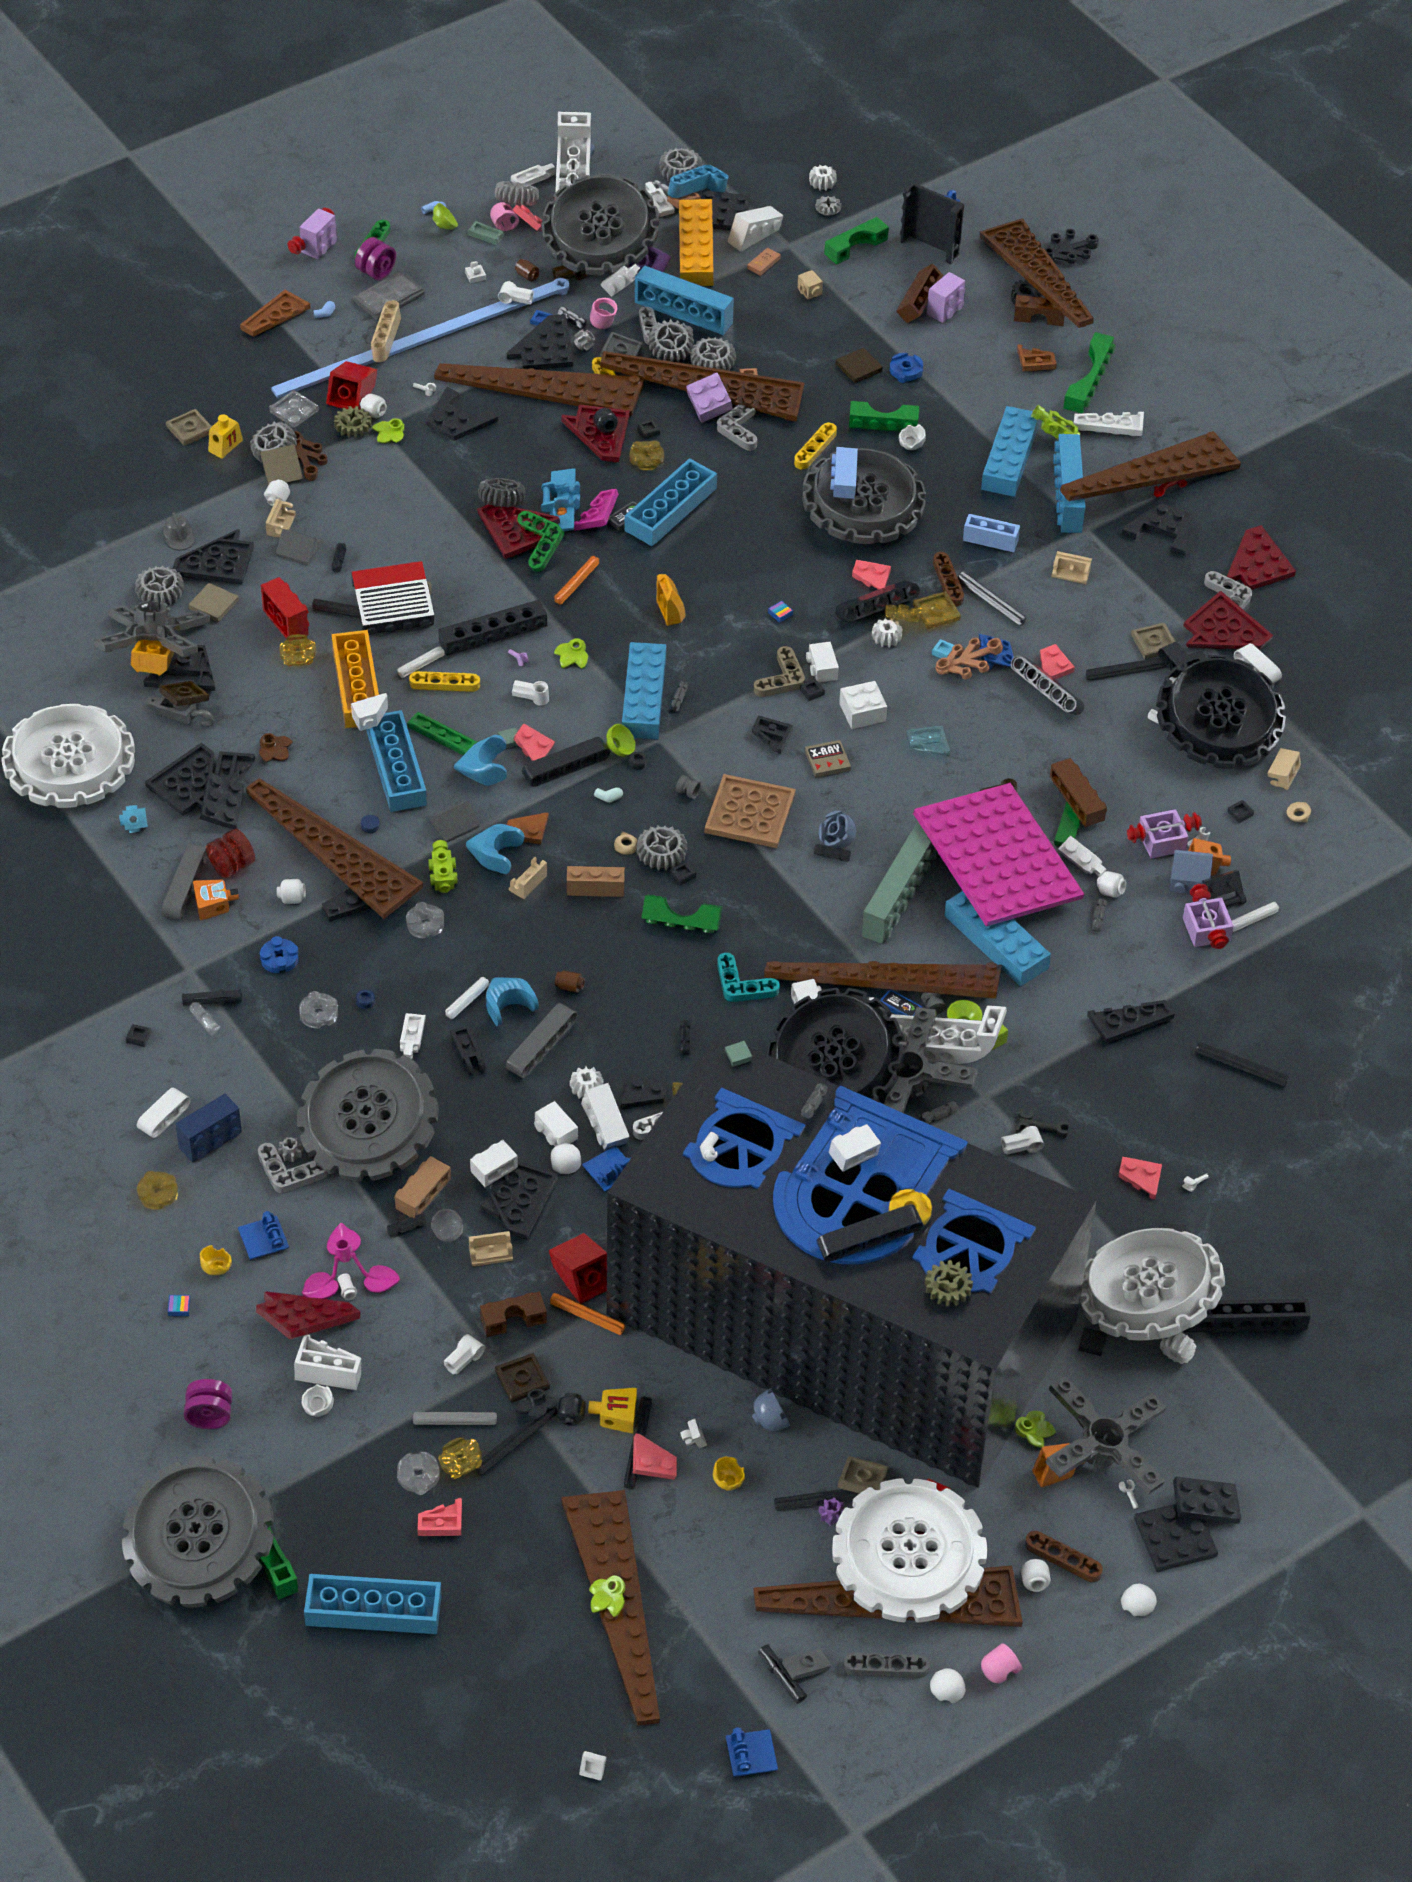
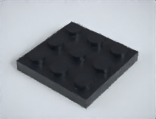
(725, 207)
(1174, 1539)

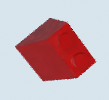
(350, 384)
(581, 1267)

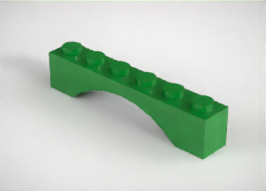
(1079, 393)
(279, 1571)

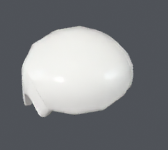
(912, 437)
(565, 1158)
(317, 1400)
(1138, 1600)
(948, 1685)

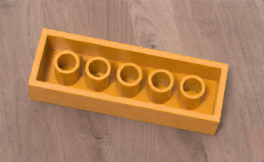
(696, 241)
(353, 670)

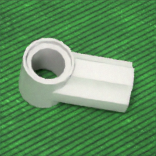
(510, 292)
(537, 692)
(1028, 1140)
(467, 1350)

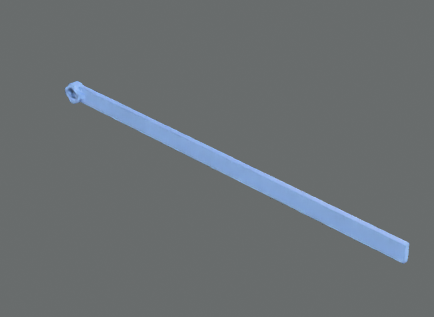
(558, 286)

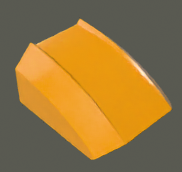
(669, 600)
(150, 657)

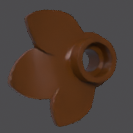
(274, 747)

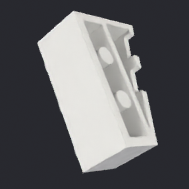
(754, 226)
(605, 1116)
(326, 1365)

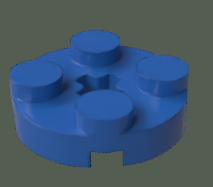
(904, 374)
(279, 946)

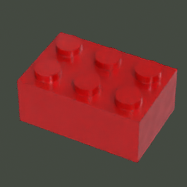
(284, 608)

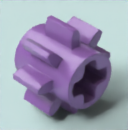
(831, 1511)

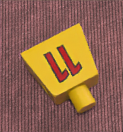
(224, 436)
(616, 1409)

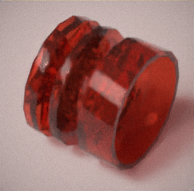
(230, 853)

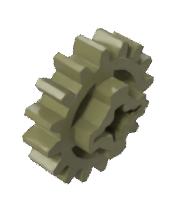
(352, 421)
(949, 1282)

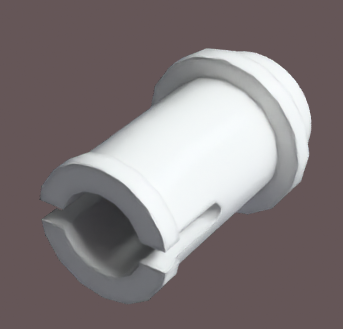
(348, 1291)

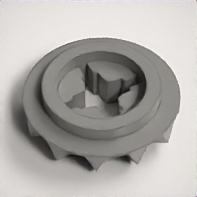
(822, 207)

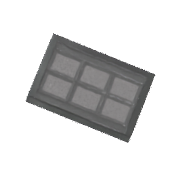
(395, 287)

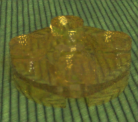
(640, 449)
(903, 612)
(291, 656)
(155, 1180)
(459, 1466)

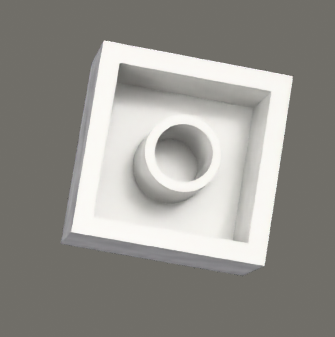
(863, 704)

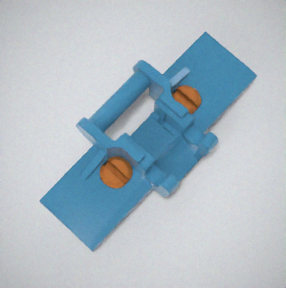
(567, 500)

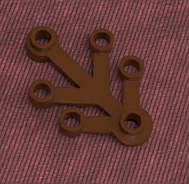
(310, 471)

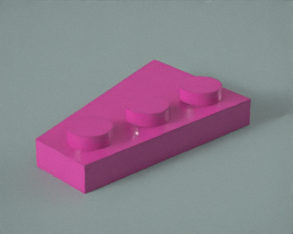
(599, 512)

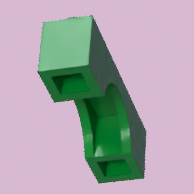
(869, 232)
(865, 417)
(657, 909)

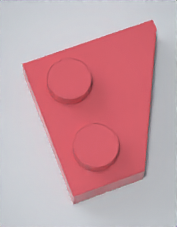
(527, 216)
(871, 573)
(1055, 662)
(533, 742)
(1141, 1174)
(652, 1459)
(441, 1520)

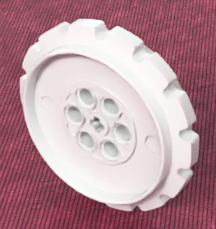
(68, 755)
(1151, 1284)
(909, 1590)

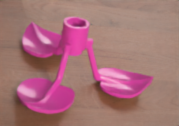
(343, 1245)

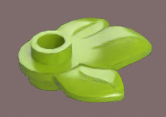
(389, 430)
(571, 655)
(1034, 1428)
(605, 1597)

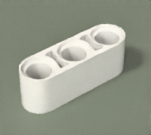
(1260, 662)
(163, 1112)

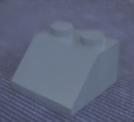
(1189, 869)

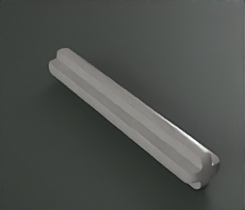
(455, 1418)

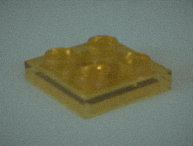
(937, 610)

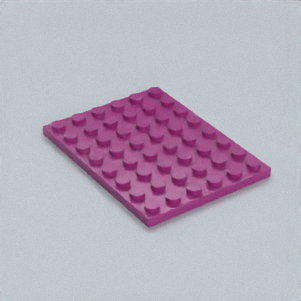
(998, 854)

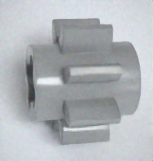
(584, 340)
(290, 1149)

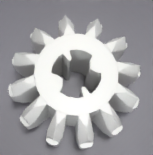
(822, 177)
(887, 632)
(585, 1080)
(1178, 1348)

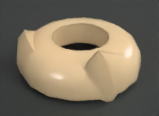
(1299, 806)
(623, 849)

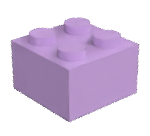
(946, 297)
(709, 397)

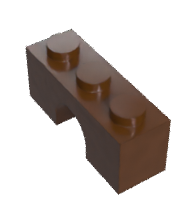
(1028, 306)
(528, 1307)

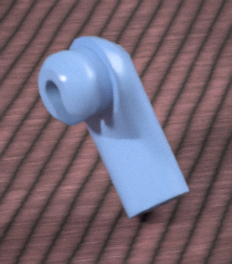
(429, 207)
(326, 311)

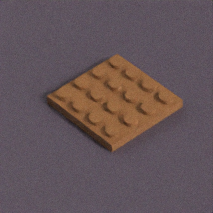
(750, 811)

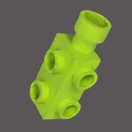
(1053, 425)
(442, 867)

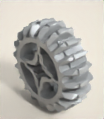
(678, 162)
(516, 193)
(674, 334)
(713, 354)
(272, 437)
(159, 585)
(661, 847)

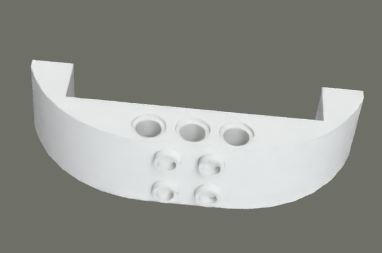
(573, 147)
(959, 1039)

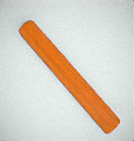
(576, 580)
(587, 1313)

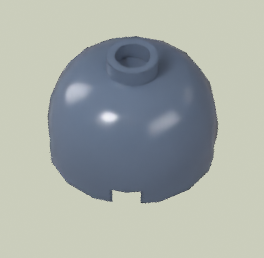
(838, 830)
(769, 1412)

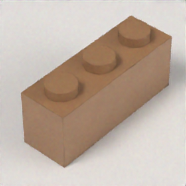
(595, 881)
(422, 1187)

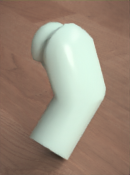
(610, 795)

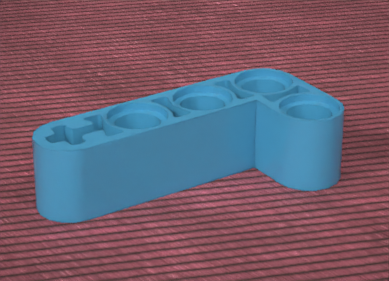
(697, 179)

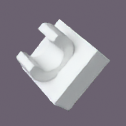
(475, 273)
(694, 1435)
(592, 1765)

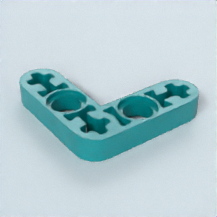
(736, 985)

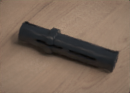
(212, 997)
(775, 1666)

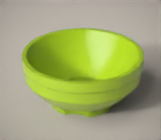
(443, 217)
(623, 739)
(964, 1010)

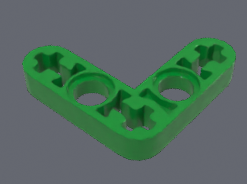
(546, 533)

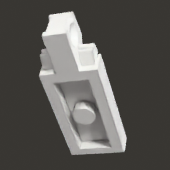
(534, 174)
(660, 200)
(619, 279)
(1081, 857)
(412, 1034)

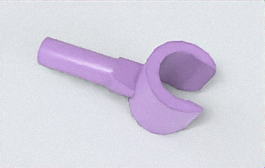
(521, 658)

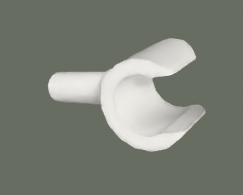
(429, 388)
(1201, 835)
(1191, 1184)
(1122, 1487)

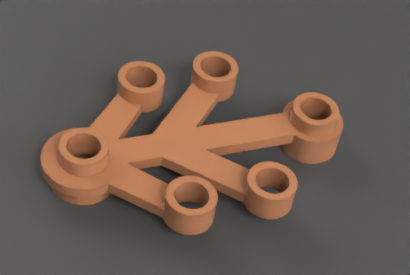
(950, 664)

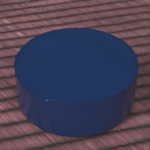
(370, 823)
(365, 999)

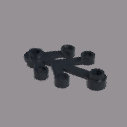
(1070, 249)

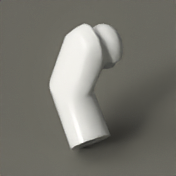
(707, 1147)

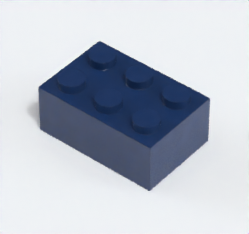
(208, 1128)

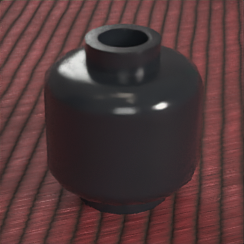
(605, 420)
(571, 1409)

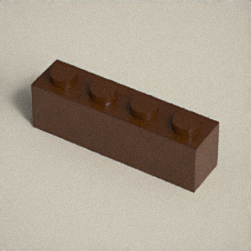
(918, 293)
(1078, 792)

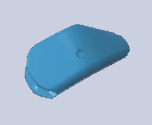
(478, 761)
(490, 841)
(507, 992)

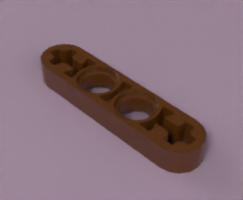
(950, 578)
(1065, 1553)

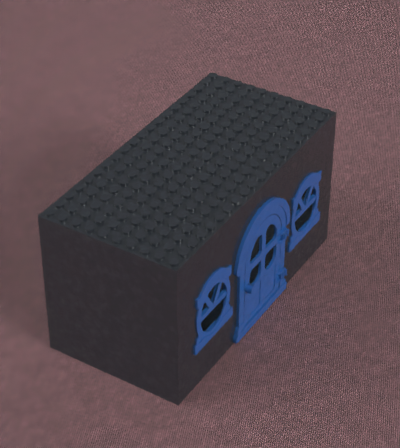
(734, 1274)

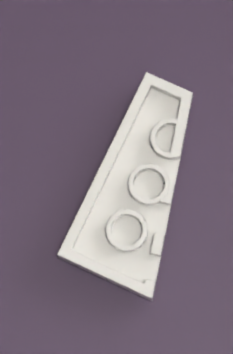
(1110, 423)

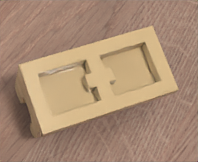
(279, 518)
(1071, 567)
(1284, 768)
(529, 879)
(490, 1248)

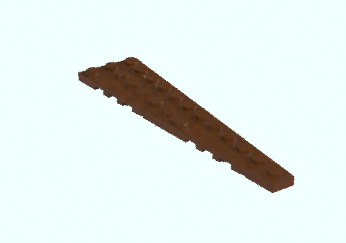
(1024, 253)
(553, 386)
(763, 393)
(1181, 461)
(359, 867)
(951, 979)
(606, 1548)
(991, 1604)

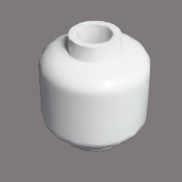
(374, 405)
(277, 490)
(1111, 884)
(291, 891)
(1035, 1575)

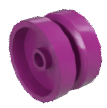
(375, 258)
(208, 1404)

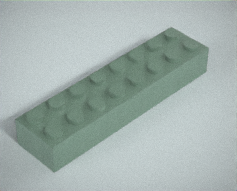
(898, 886)

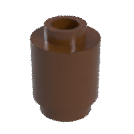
(527, 270)
(569, 981)

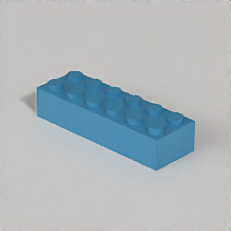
(684, 300)
(1010, 451)
(1068, 469)
(670, 502)
(644, 689)
(397, 763)
(1002, 942)
(373, 1604)

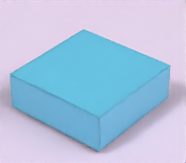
(942, 649)

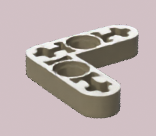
(786, 678)

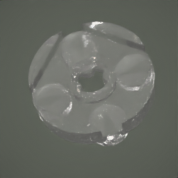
(425, 911)
(314, 1001)
(418, 1483)

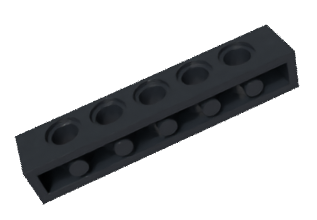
(492, 627)
(1256, 1316)

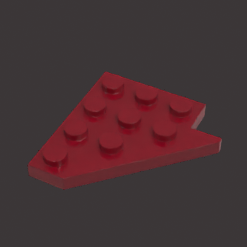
(605, 445)
(506, 530)
(1259, 560)
(1224, 626)
(304, 1315)

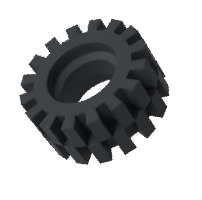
(1023, 288)

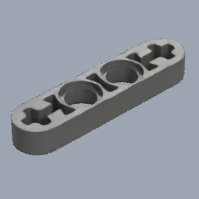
(886, 1669)

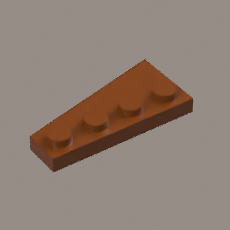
(275, 312)

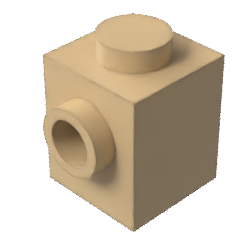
(810, 284)

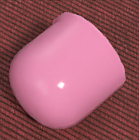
(503, 212)
(601, 318)
(1000, 1663)

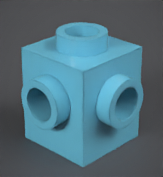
(140, 822)

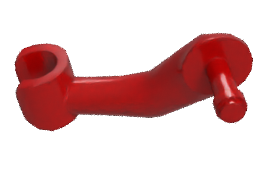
(1159, 491)

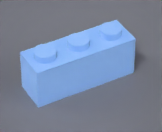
(844, 472)
(991, 532)

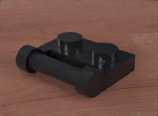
(1226, 884)

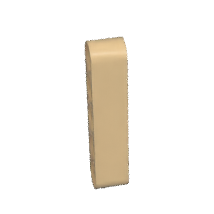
(385, 331)

